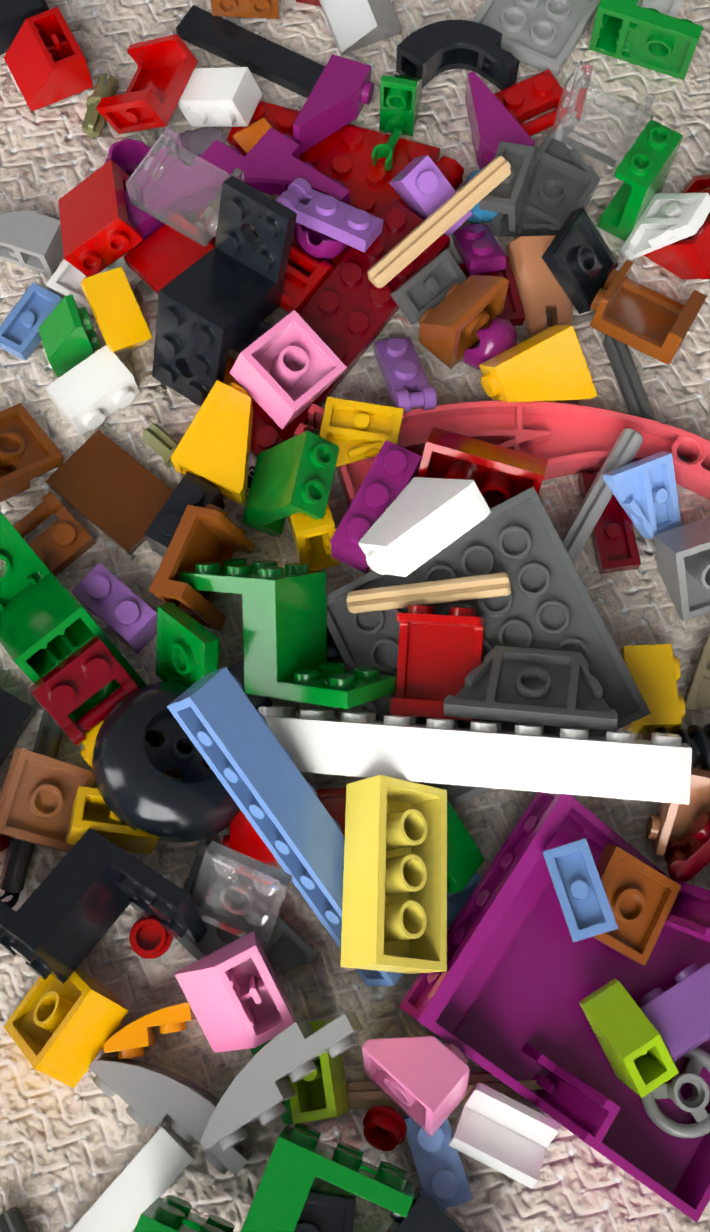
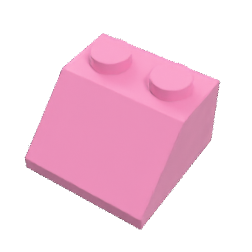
(287, 369)
(418, 1076)

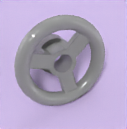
(694, 1104)

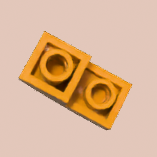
(135, 1036)

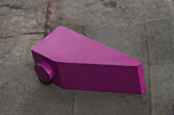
(333, 101)
(490, 121)

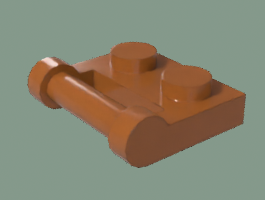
(61, 541)

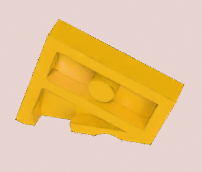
(359, 428)

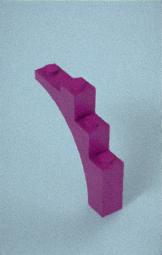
(266, 167)

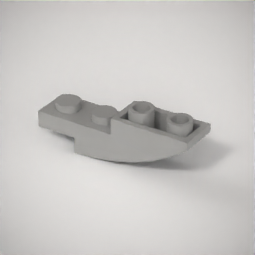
(264, 1081)
(160, 1092)

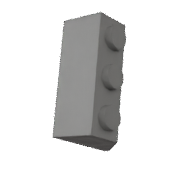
(685, 566)

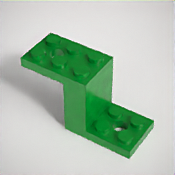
(644, 37)
(42, 619)
(288, 634)
(286, 1185)

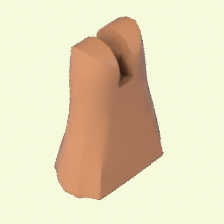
(537, 285)

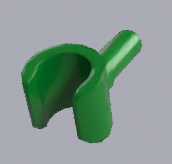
(386, 150)

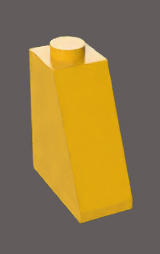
(540, 369)
(219, 441)

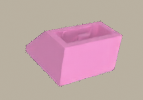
(237, 996)

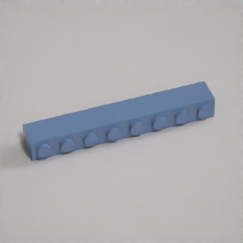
(270, 795)

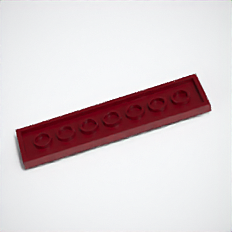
(350, 311)

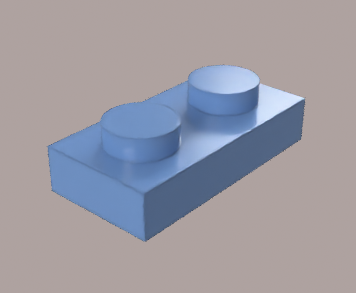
(20, 329)
(579, 890)

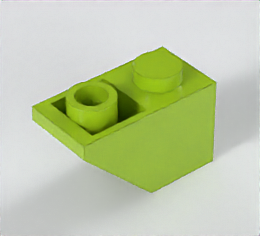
(628, 1039)

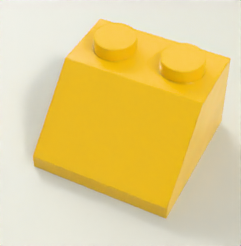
(65, 1024)

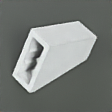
(422, 523)

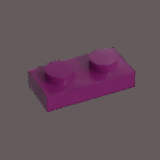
(479, 249)

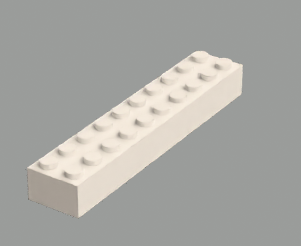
(485, 754)

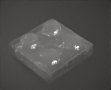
(240, 893)

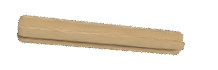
(429, 593)

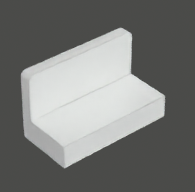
(503, 1134)

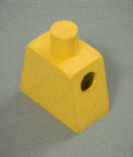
(313, 539)

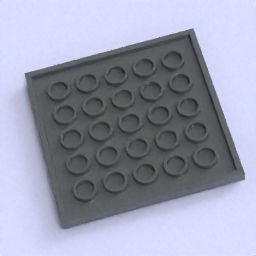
(543, 611)

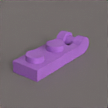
(331, 216)
(404, 374)

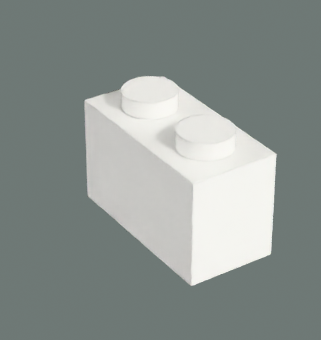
(220, 97)
(93, 390)

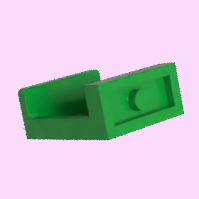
(643, 174)
(290, 481)

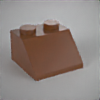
(465, 310)

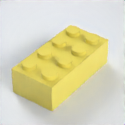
(395, 877)

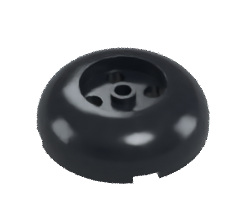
(133, 776)

